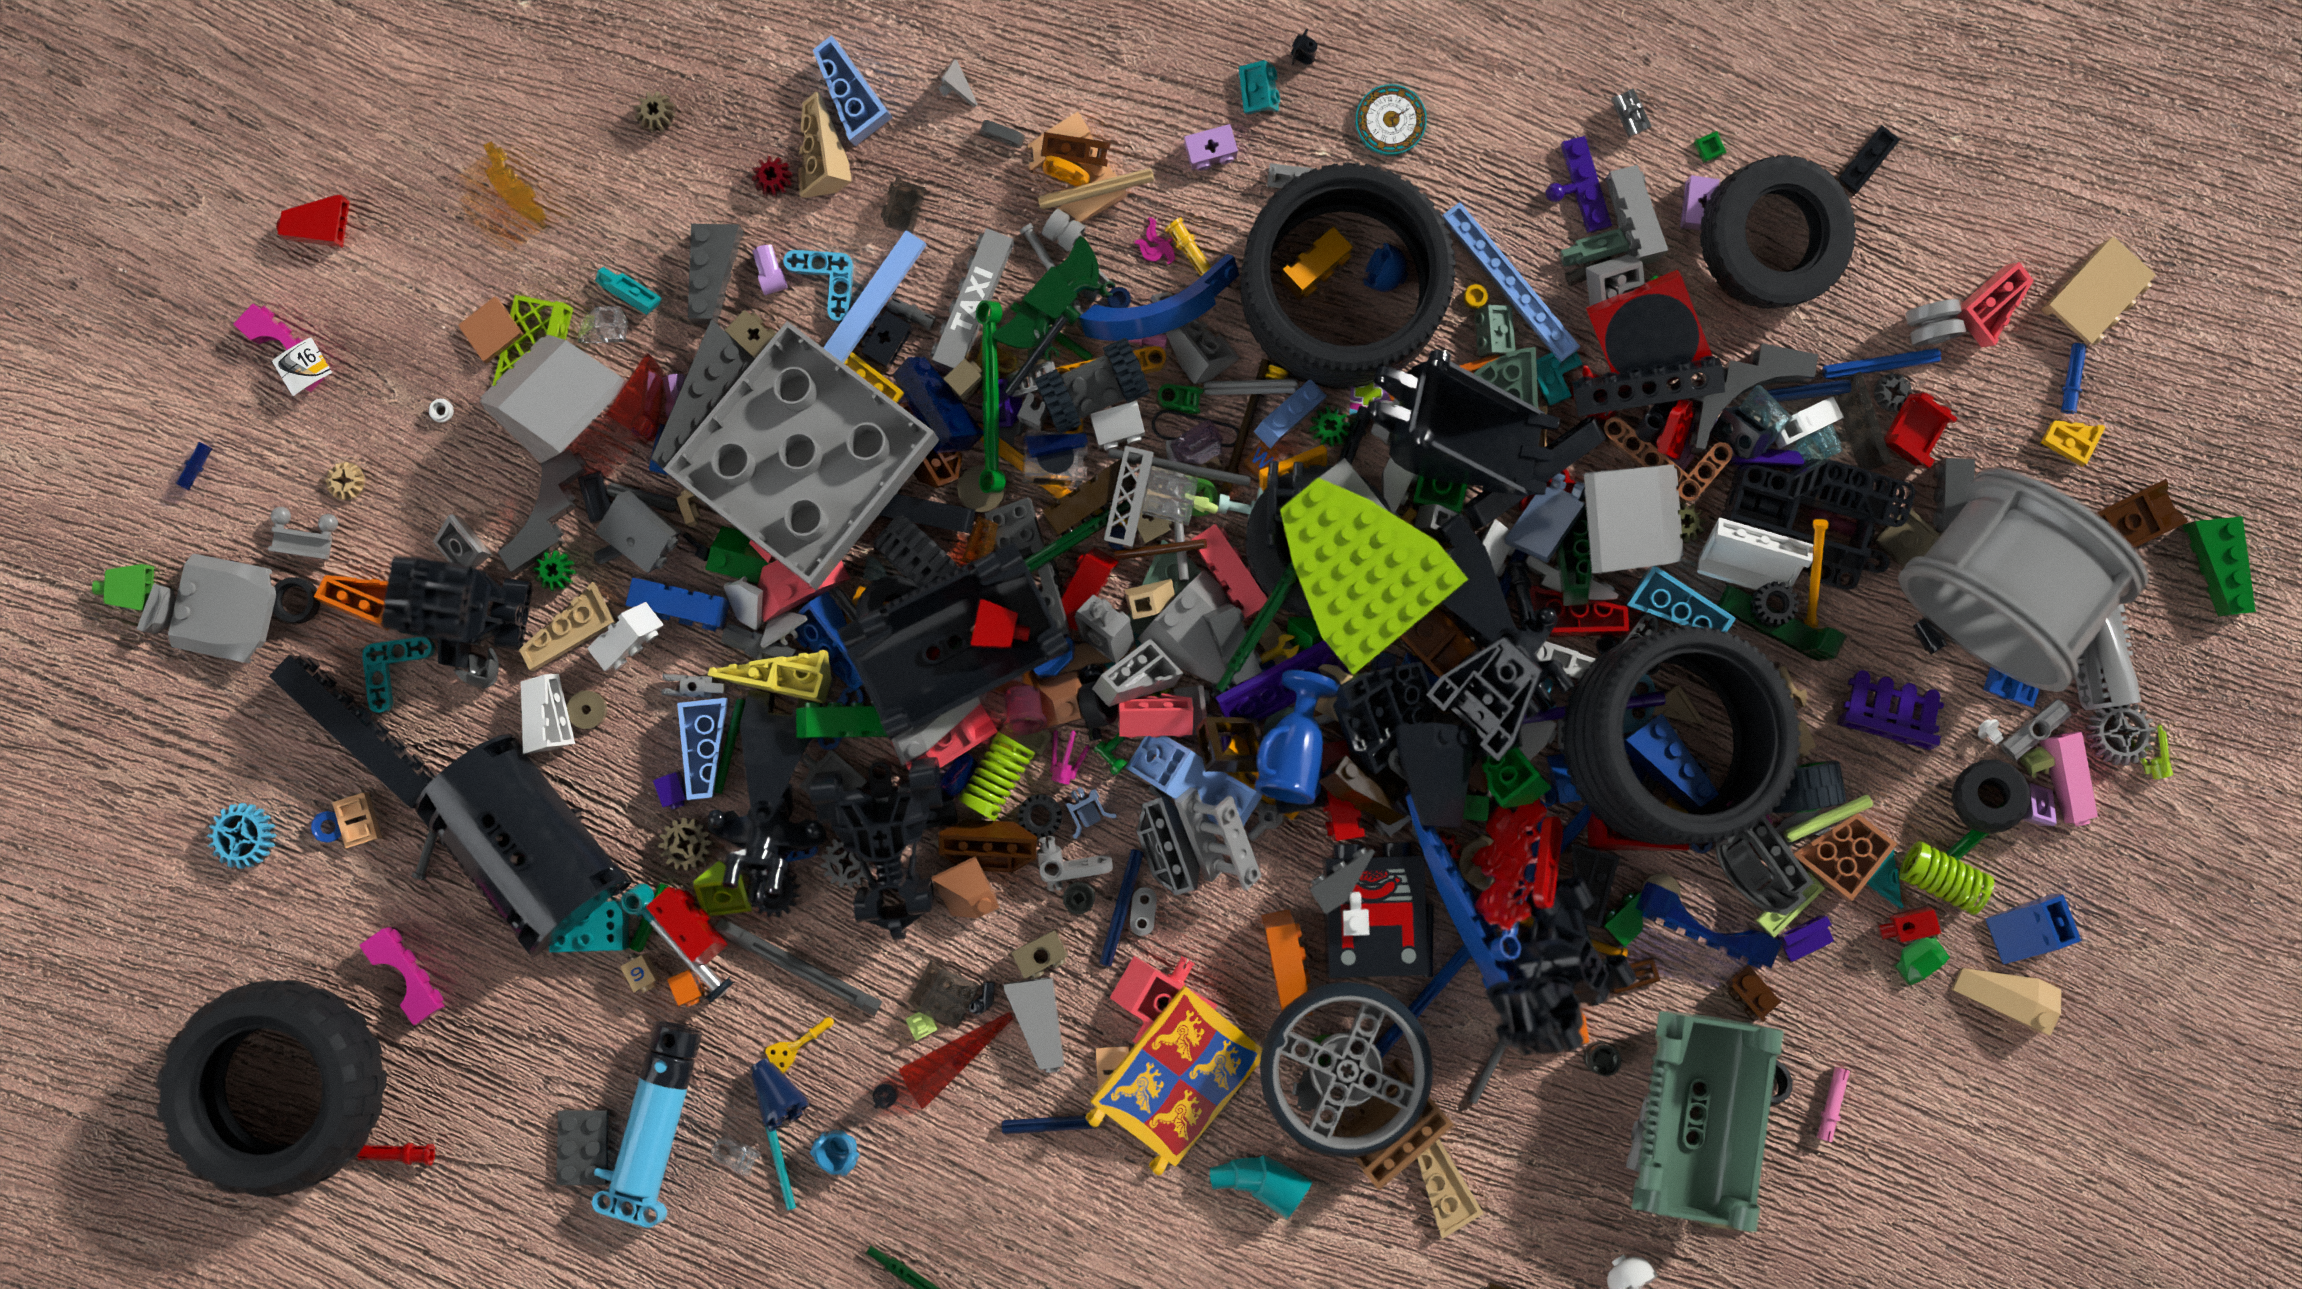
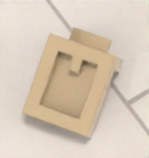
(689, 511)

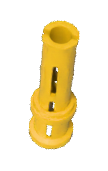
(1186, 243)

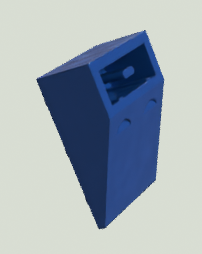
(2033, 928)

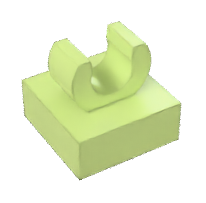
(2037, 760)
(921, 1025)

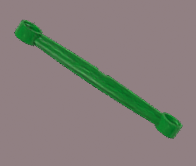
(990, 397)

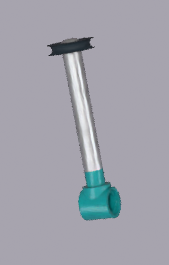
(635, 902)

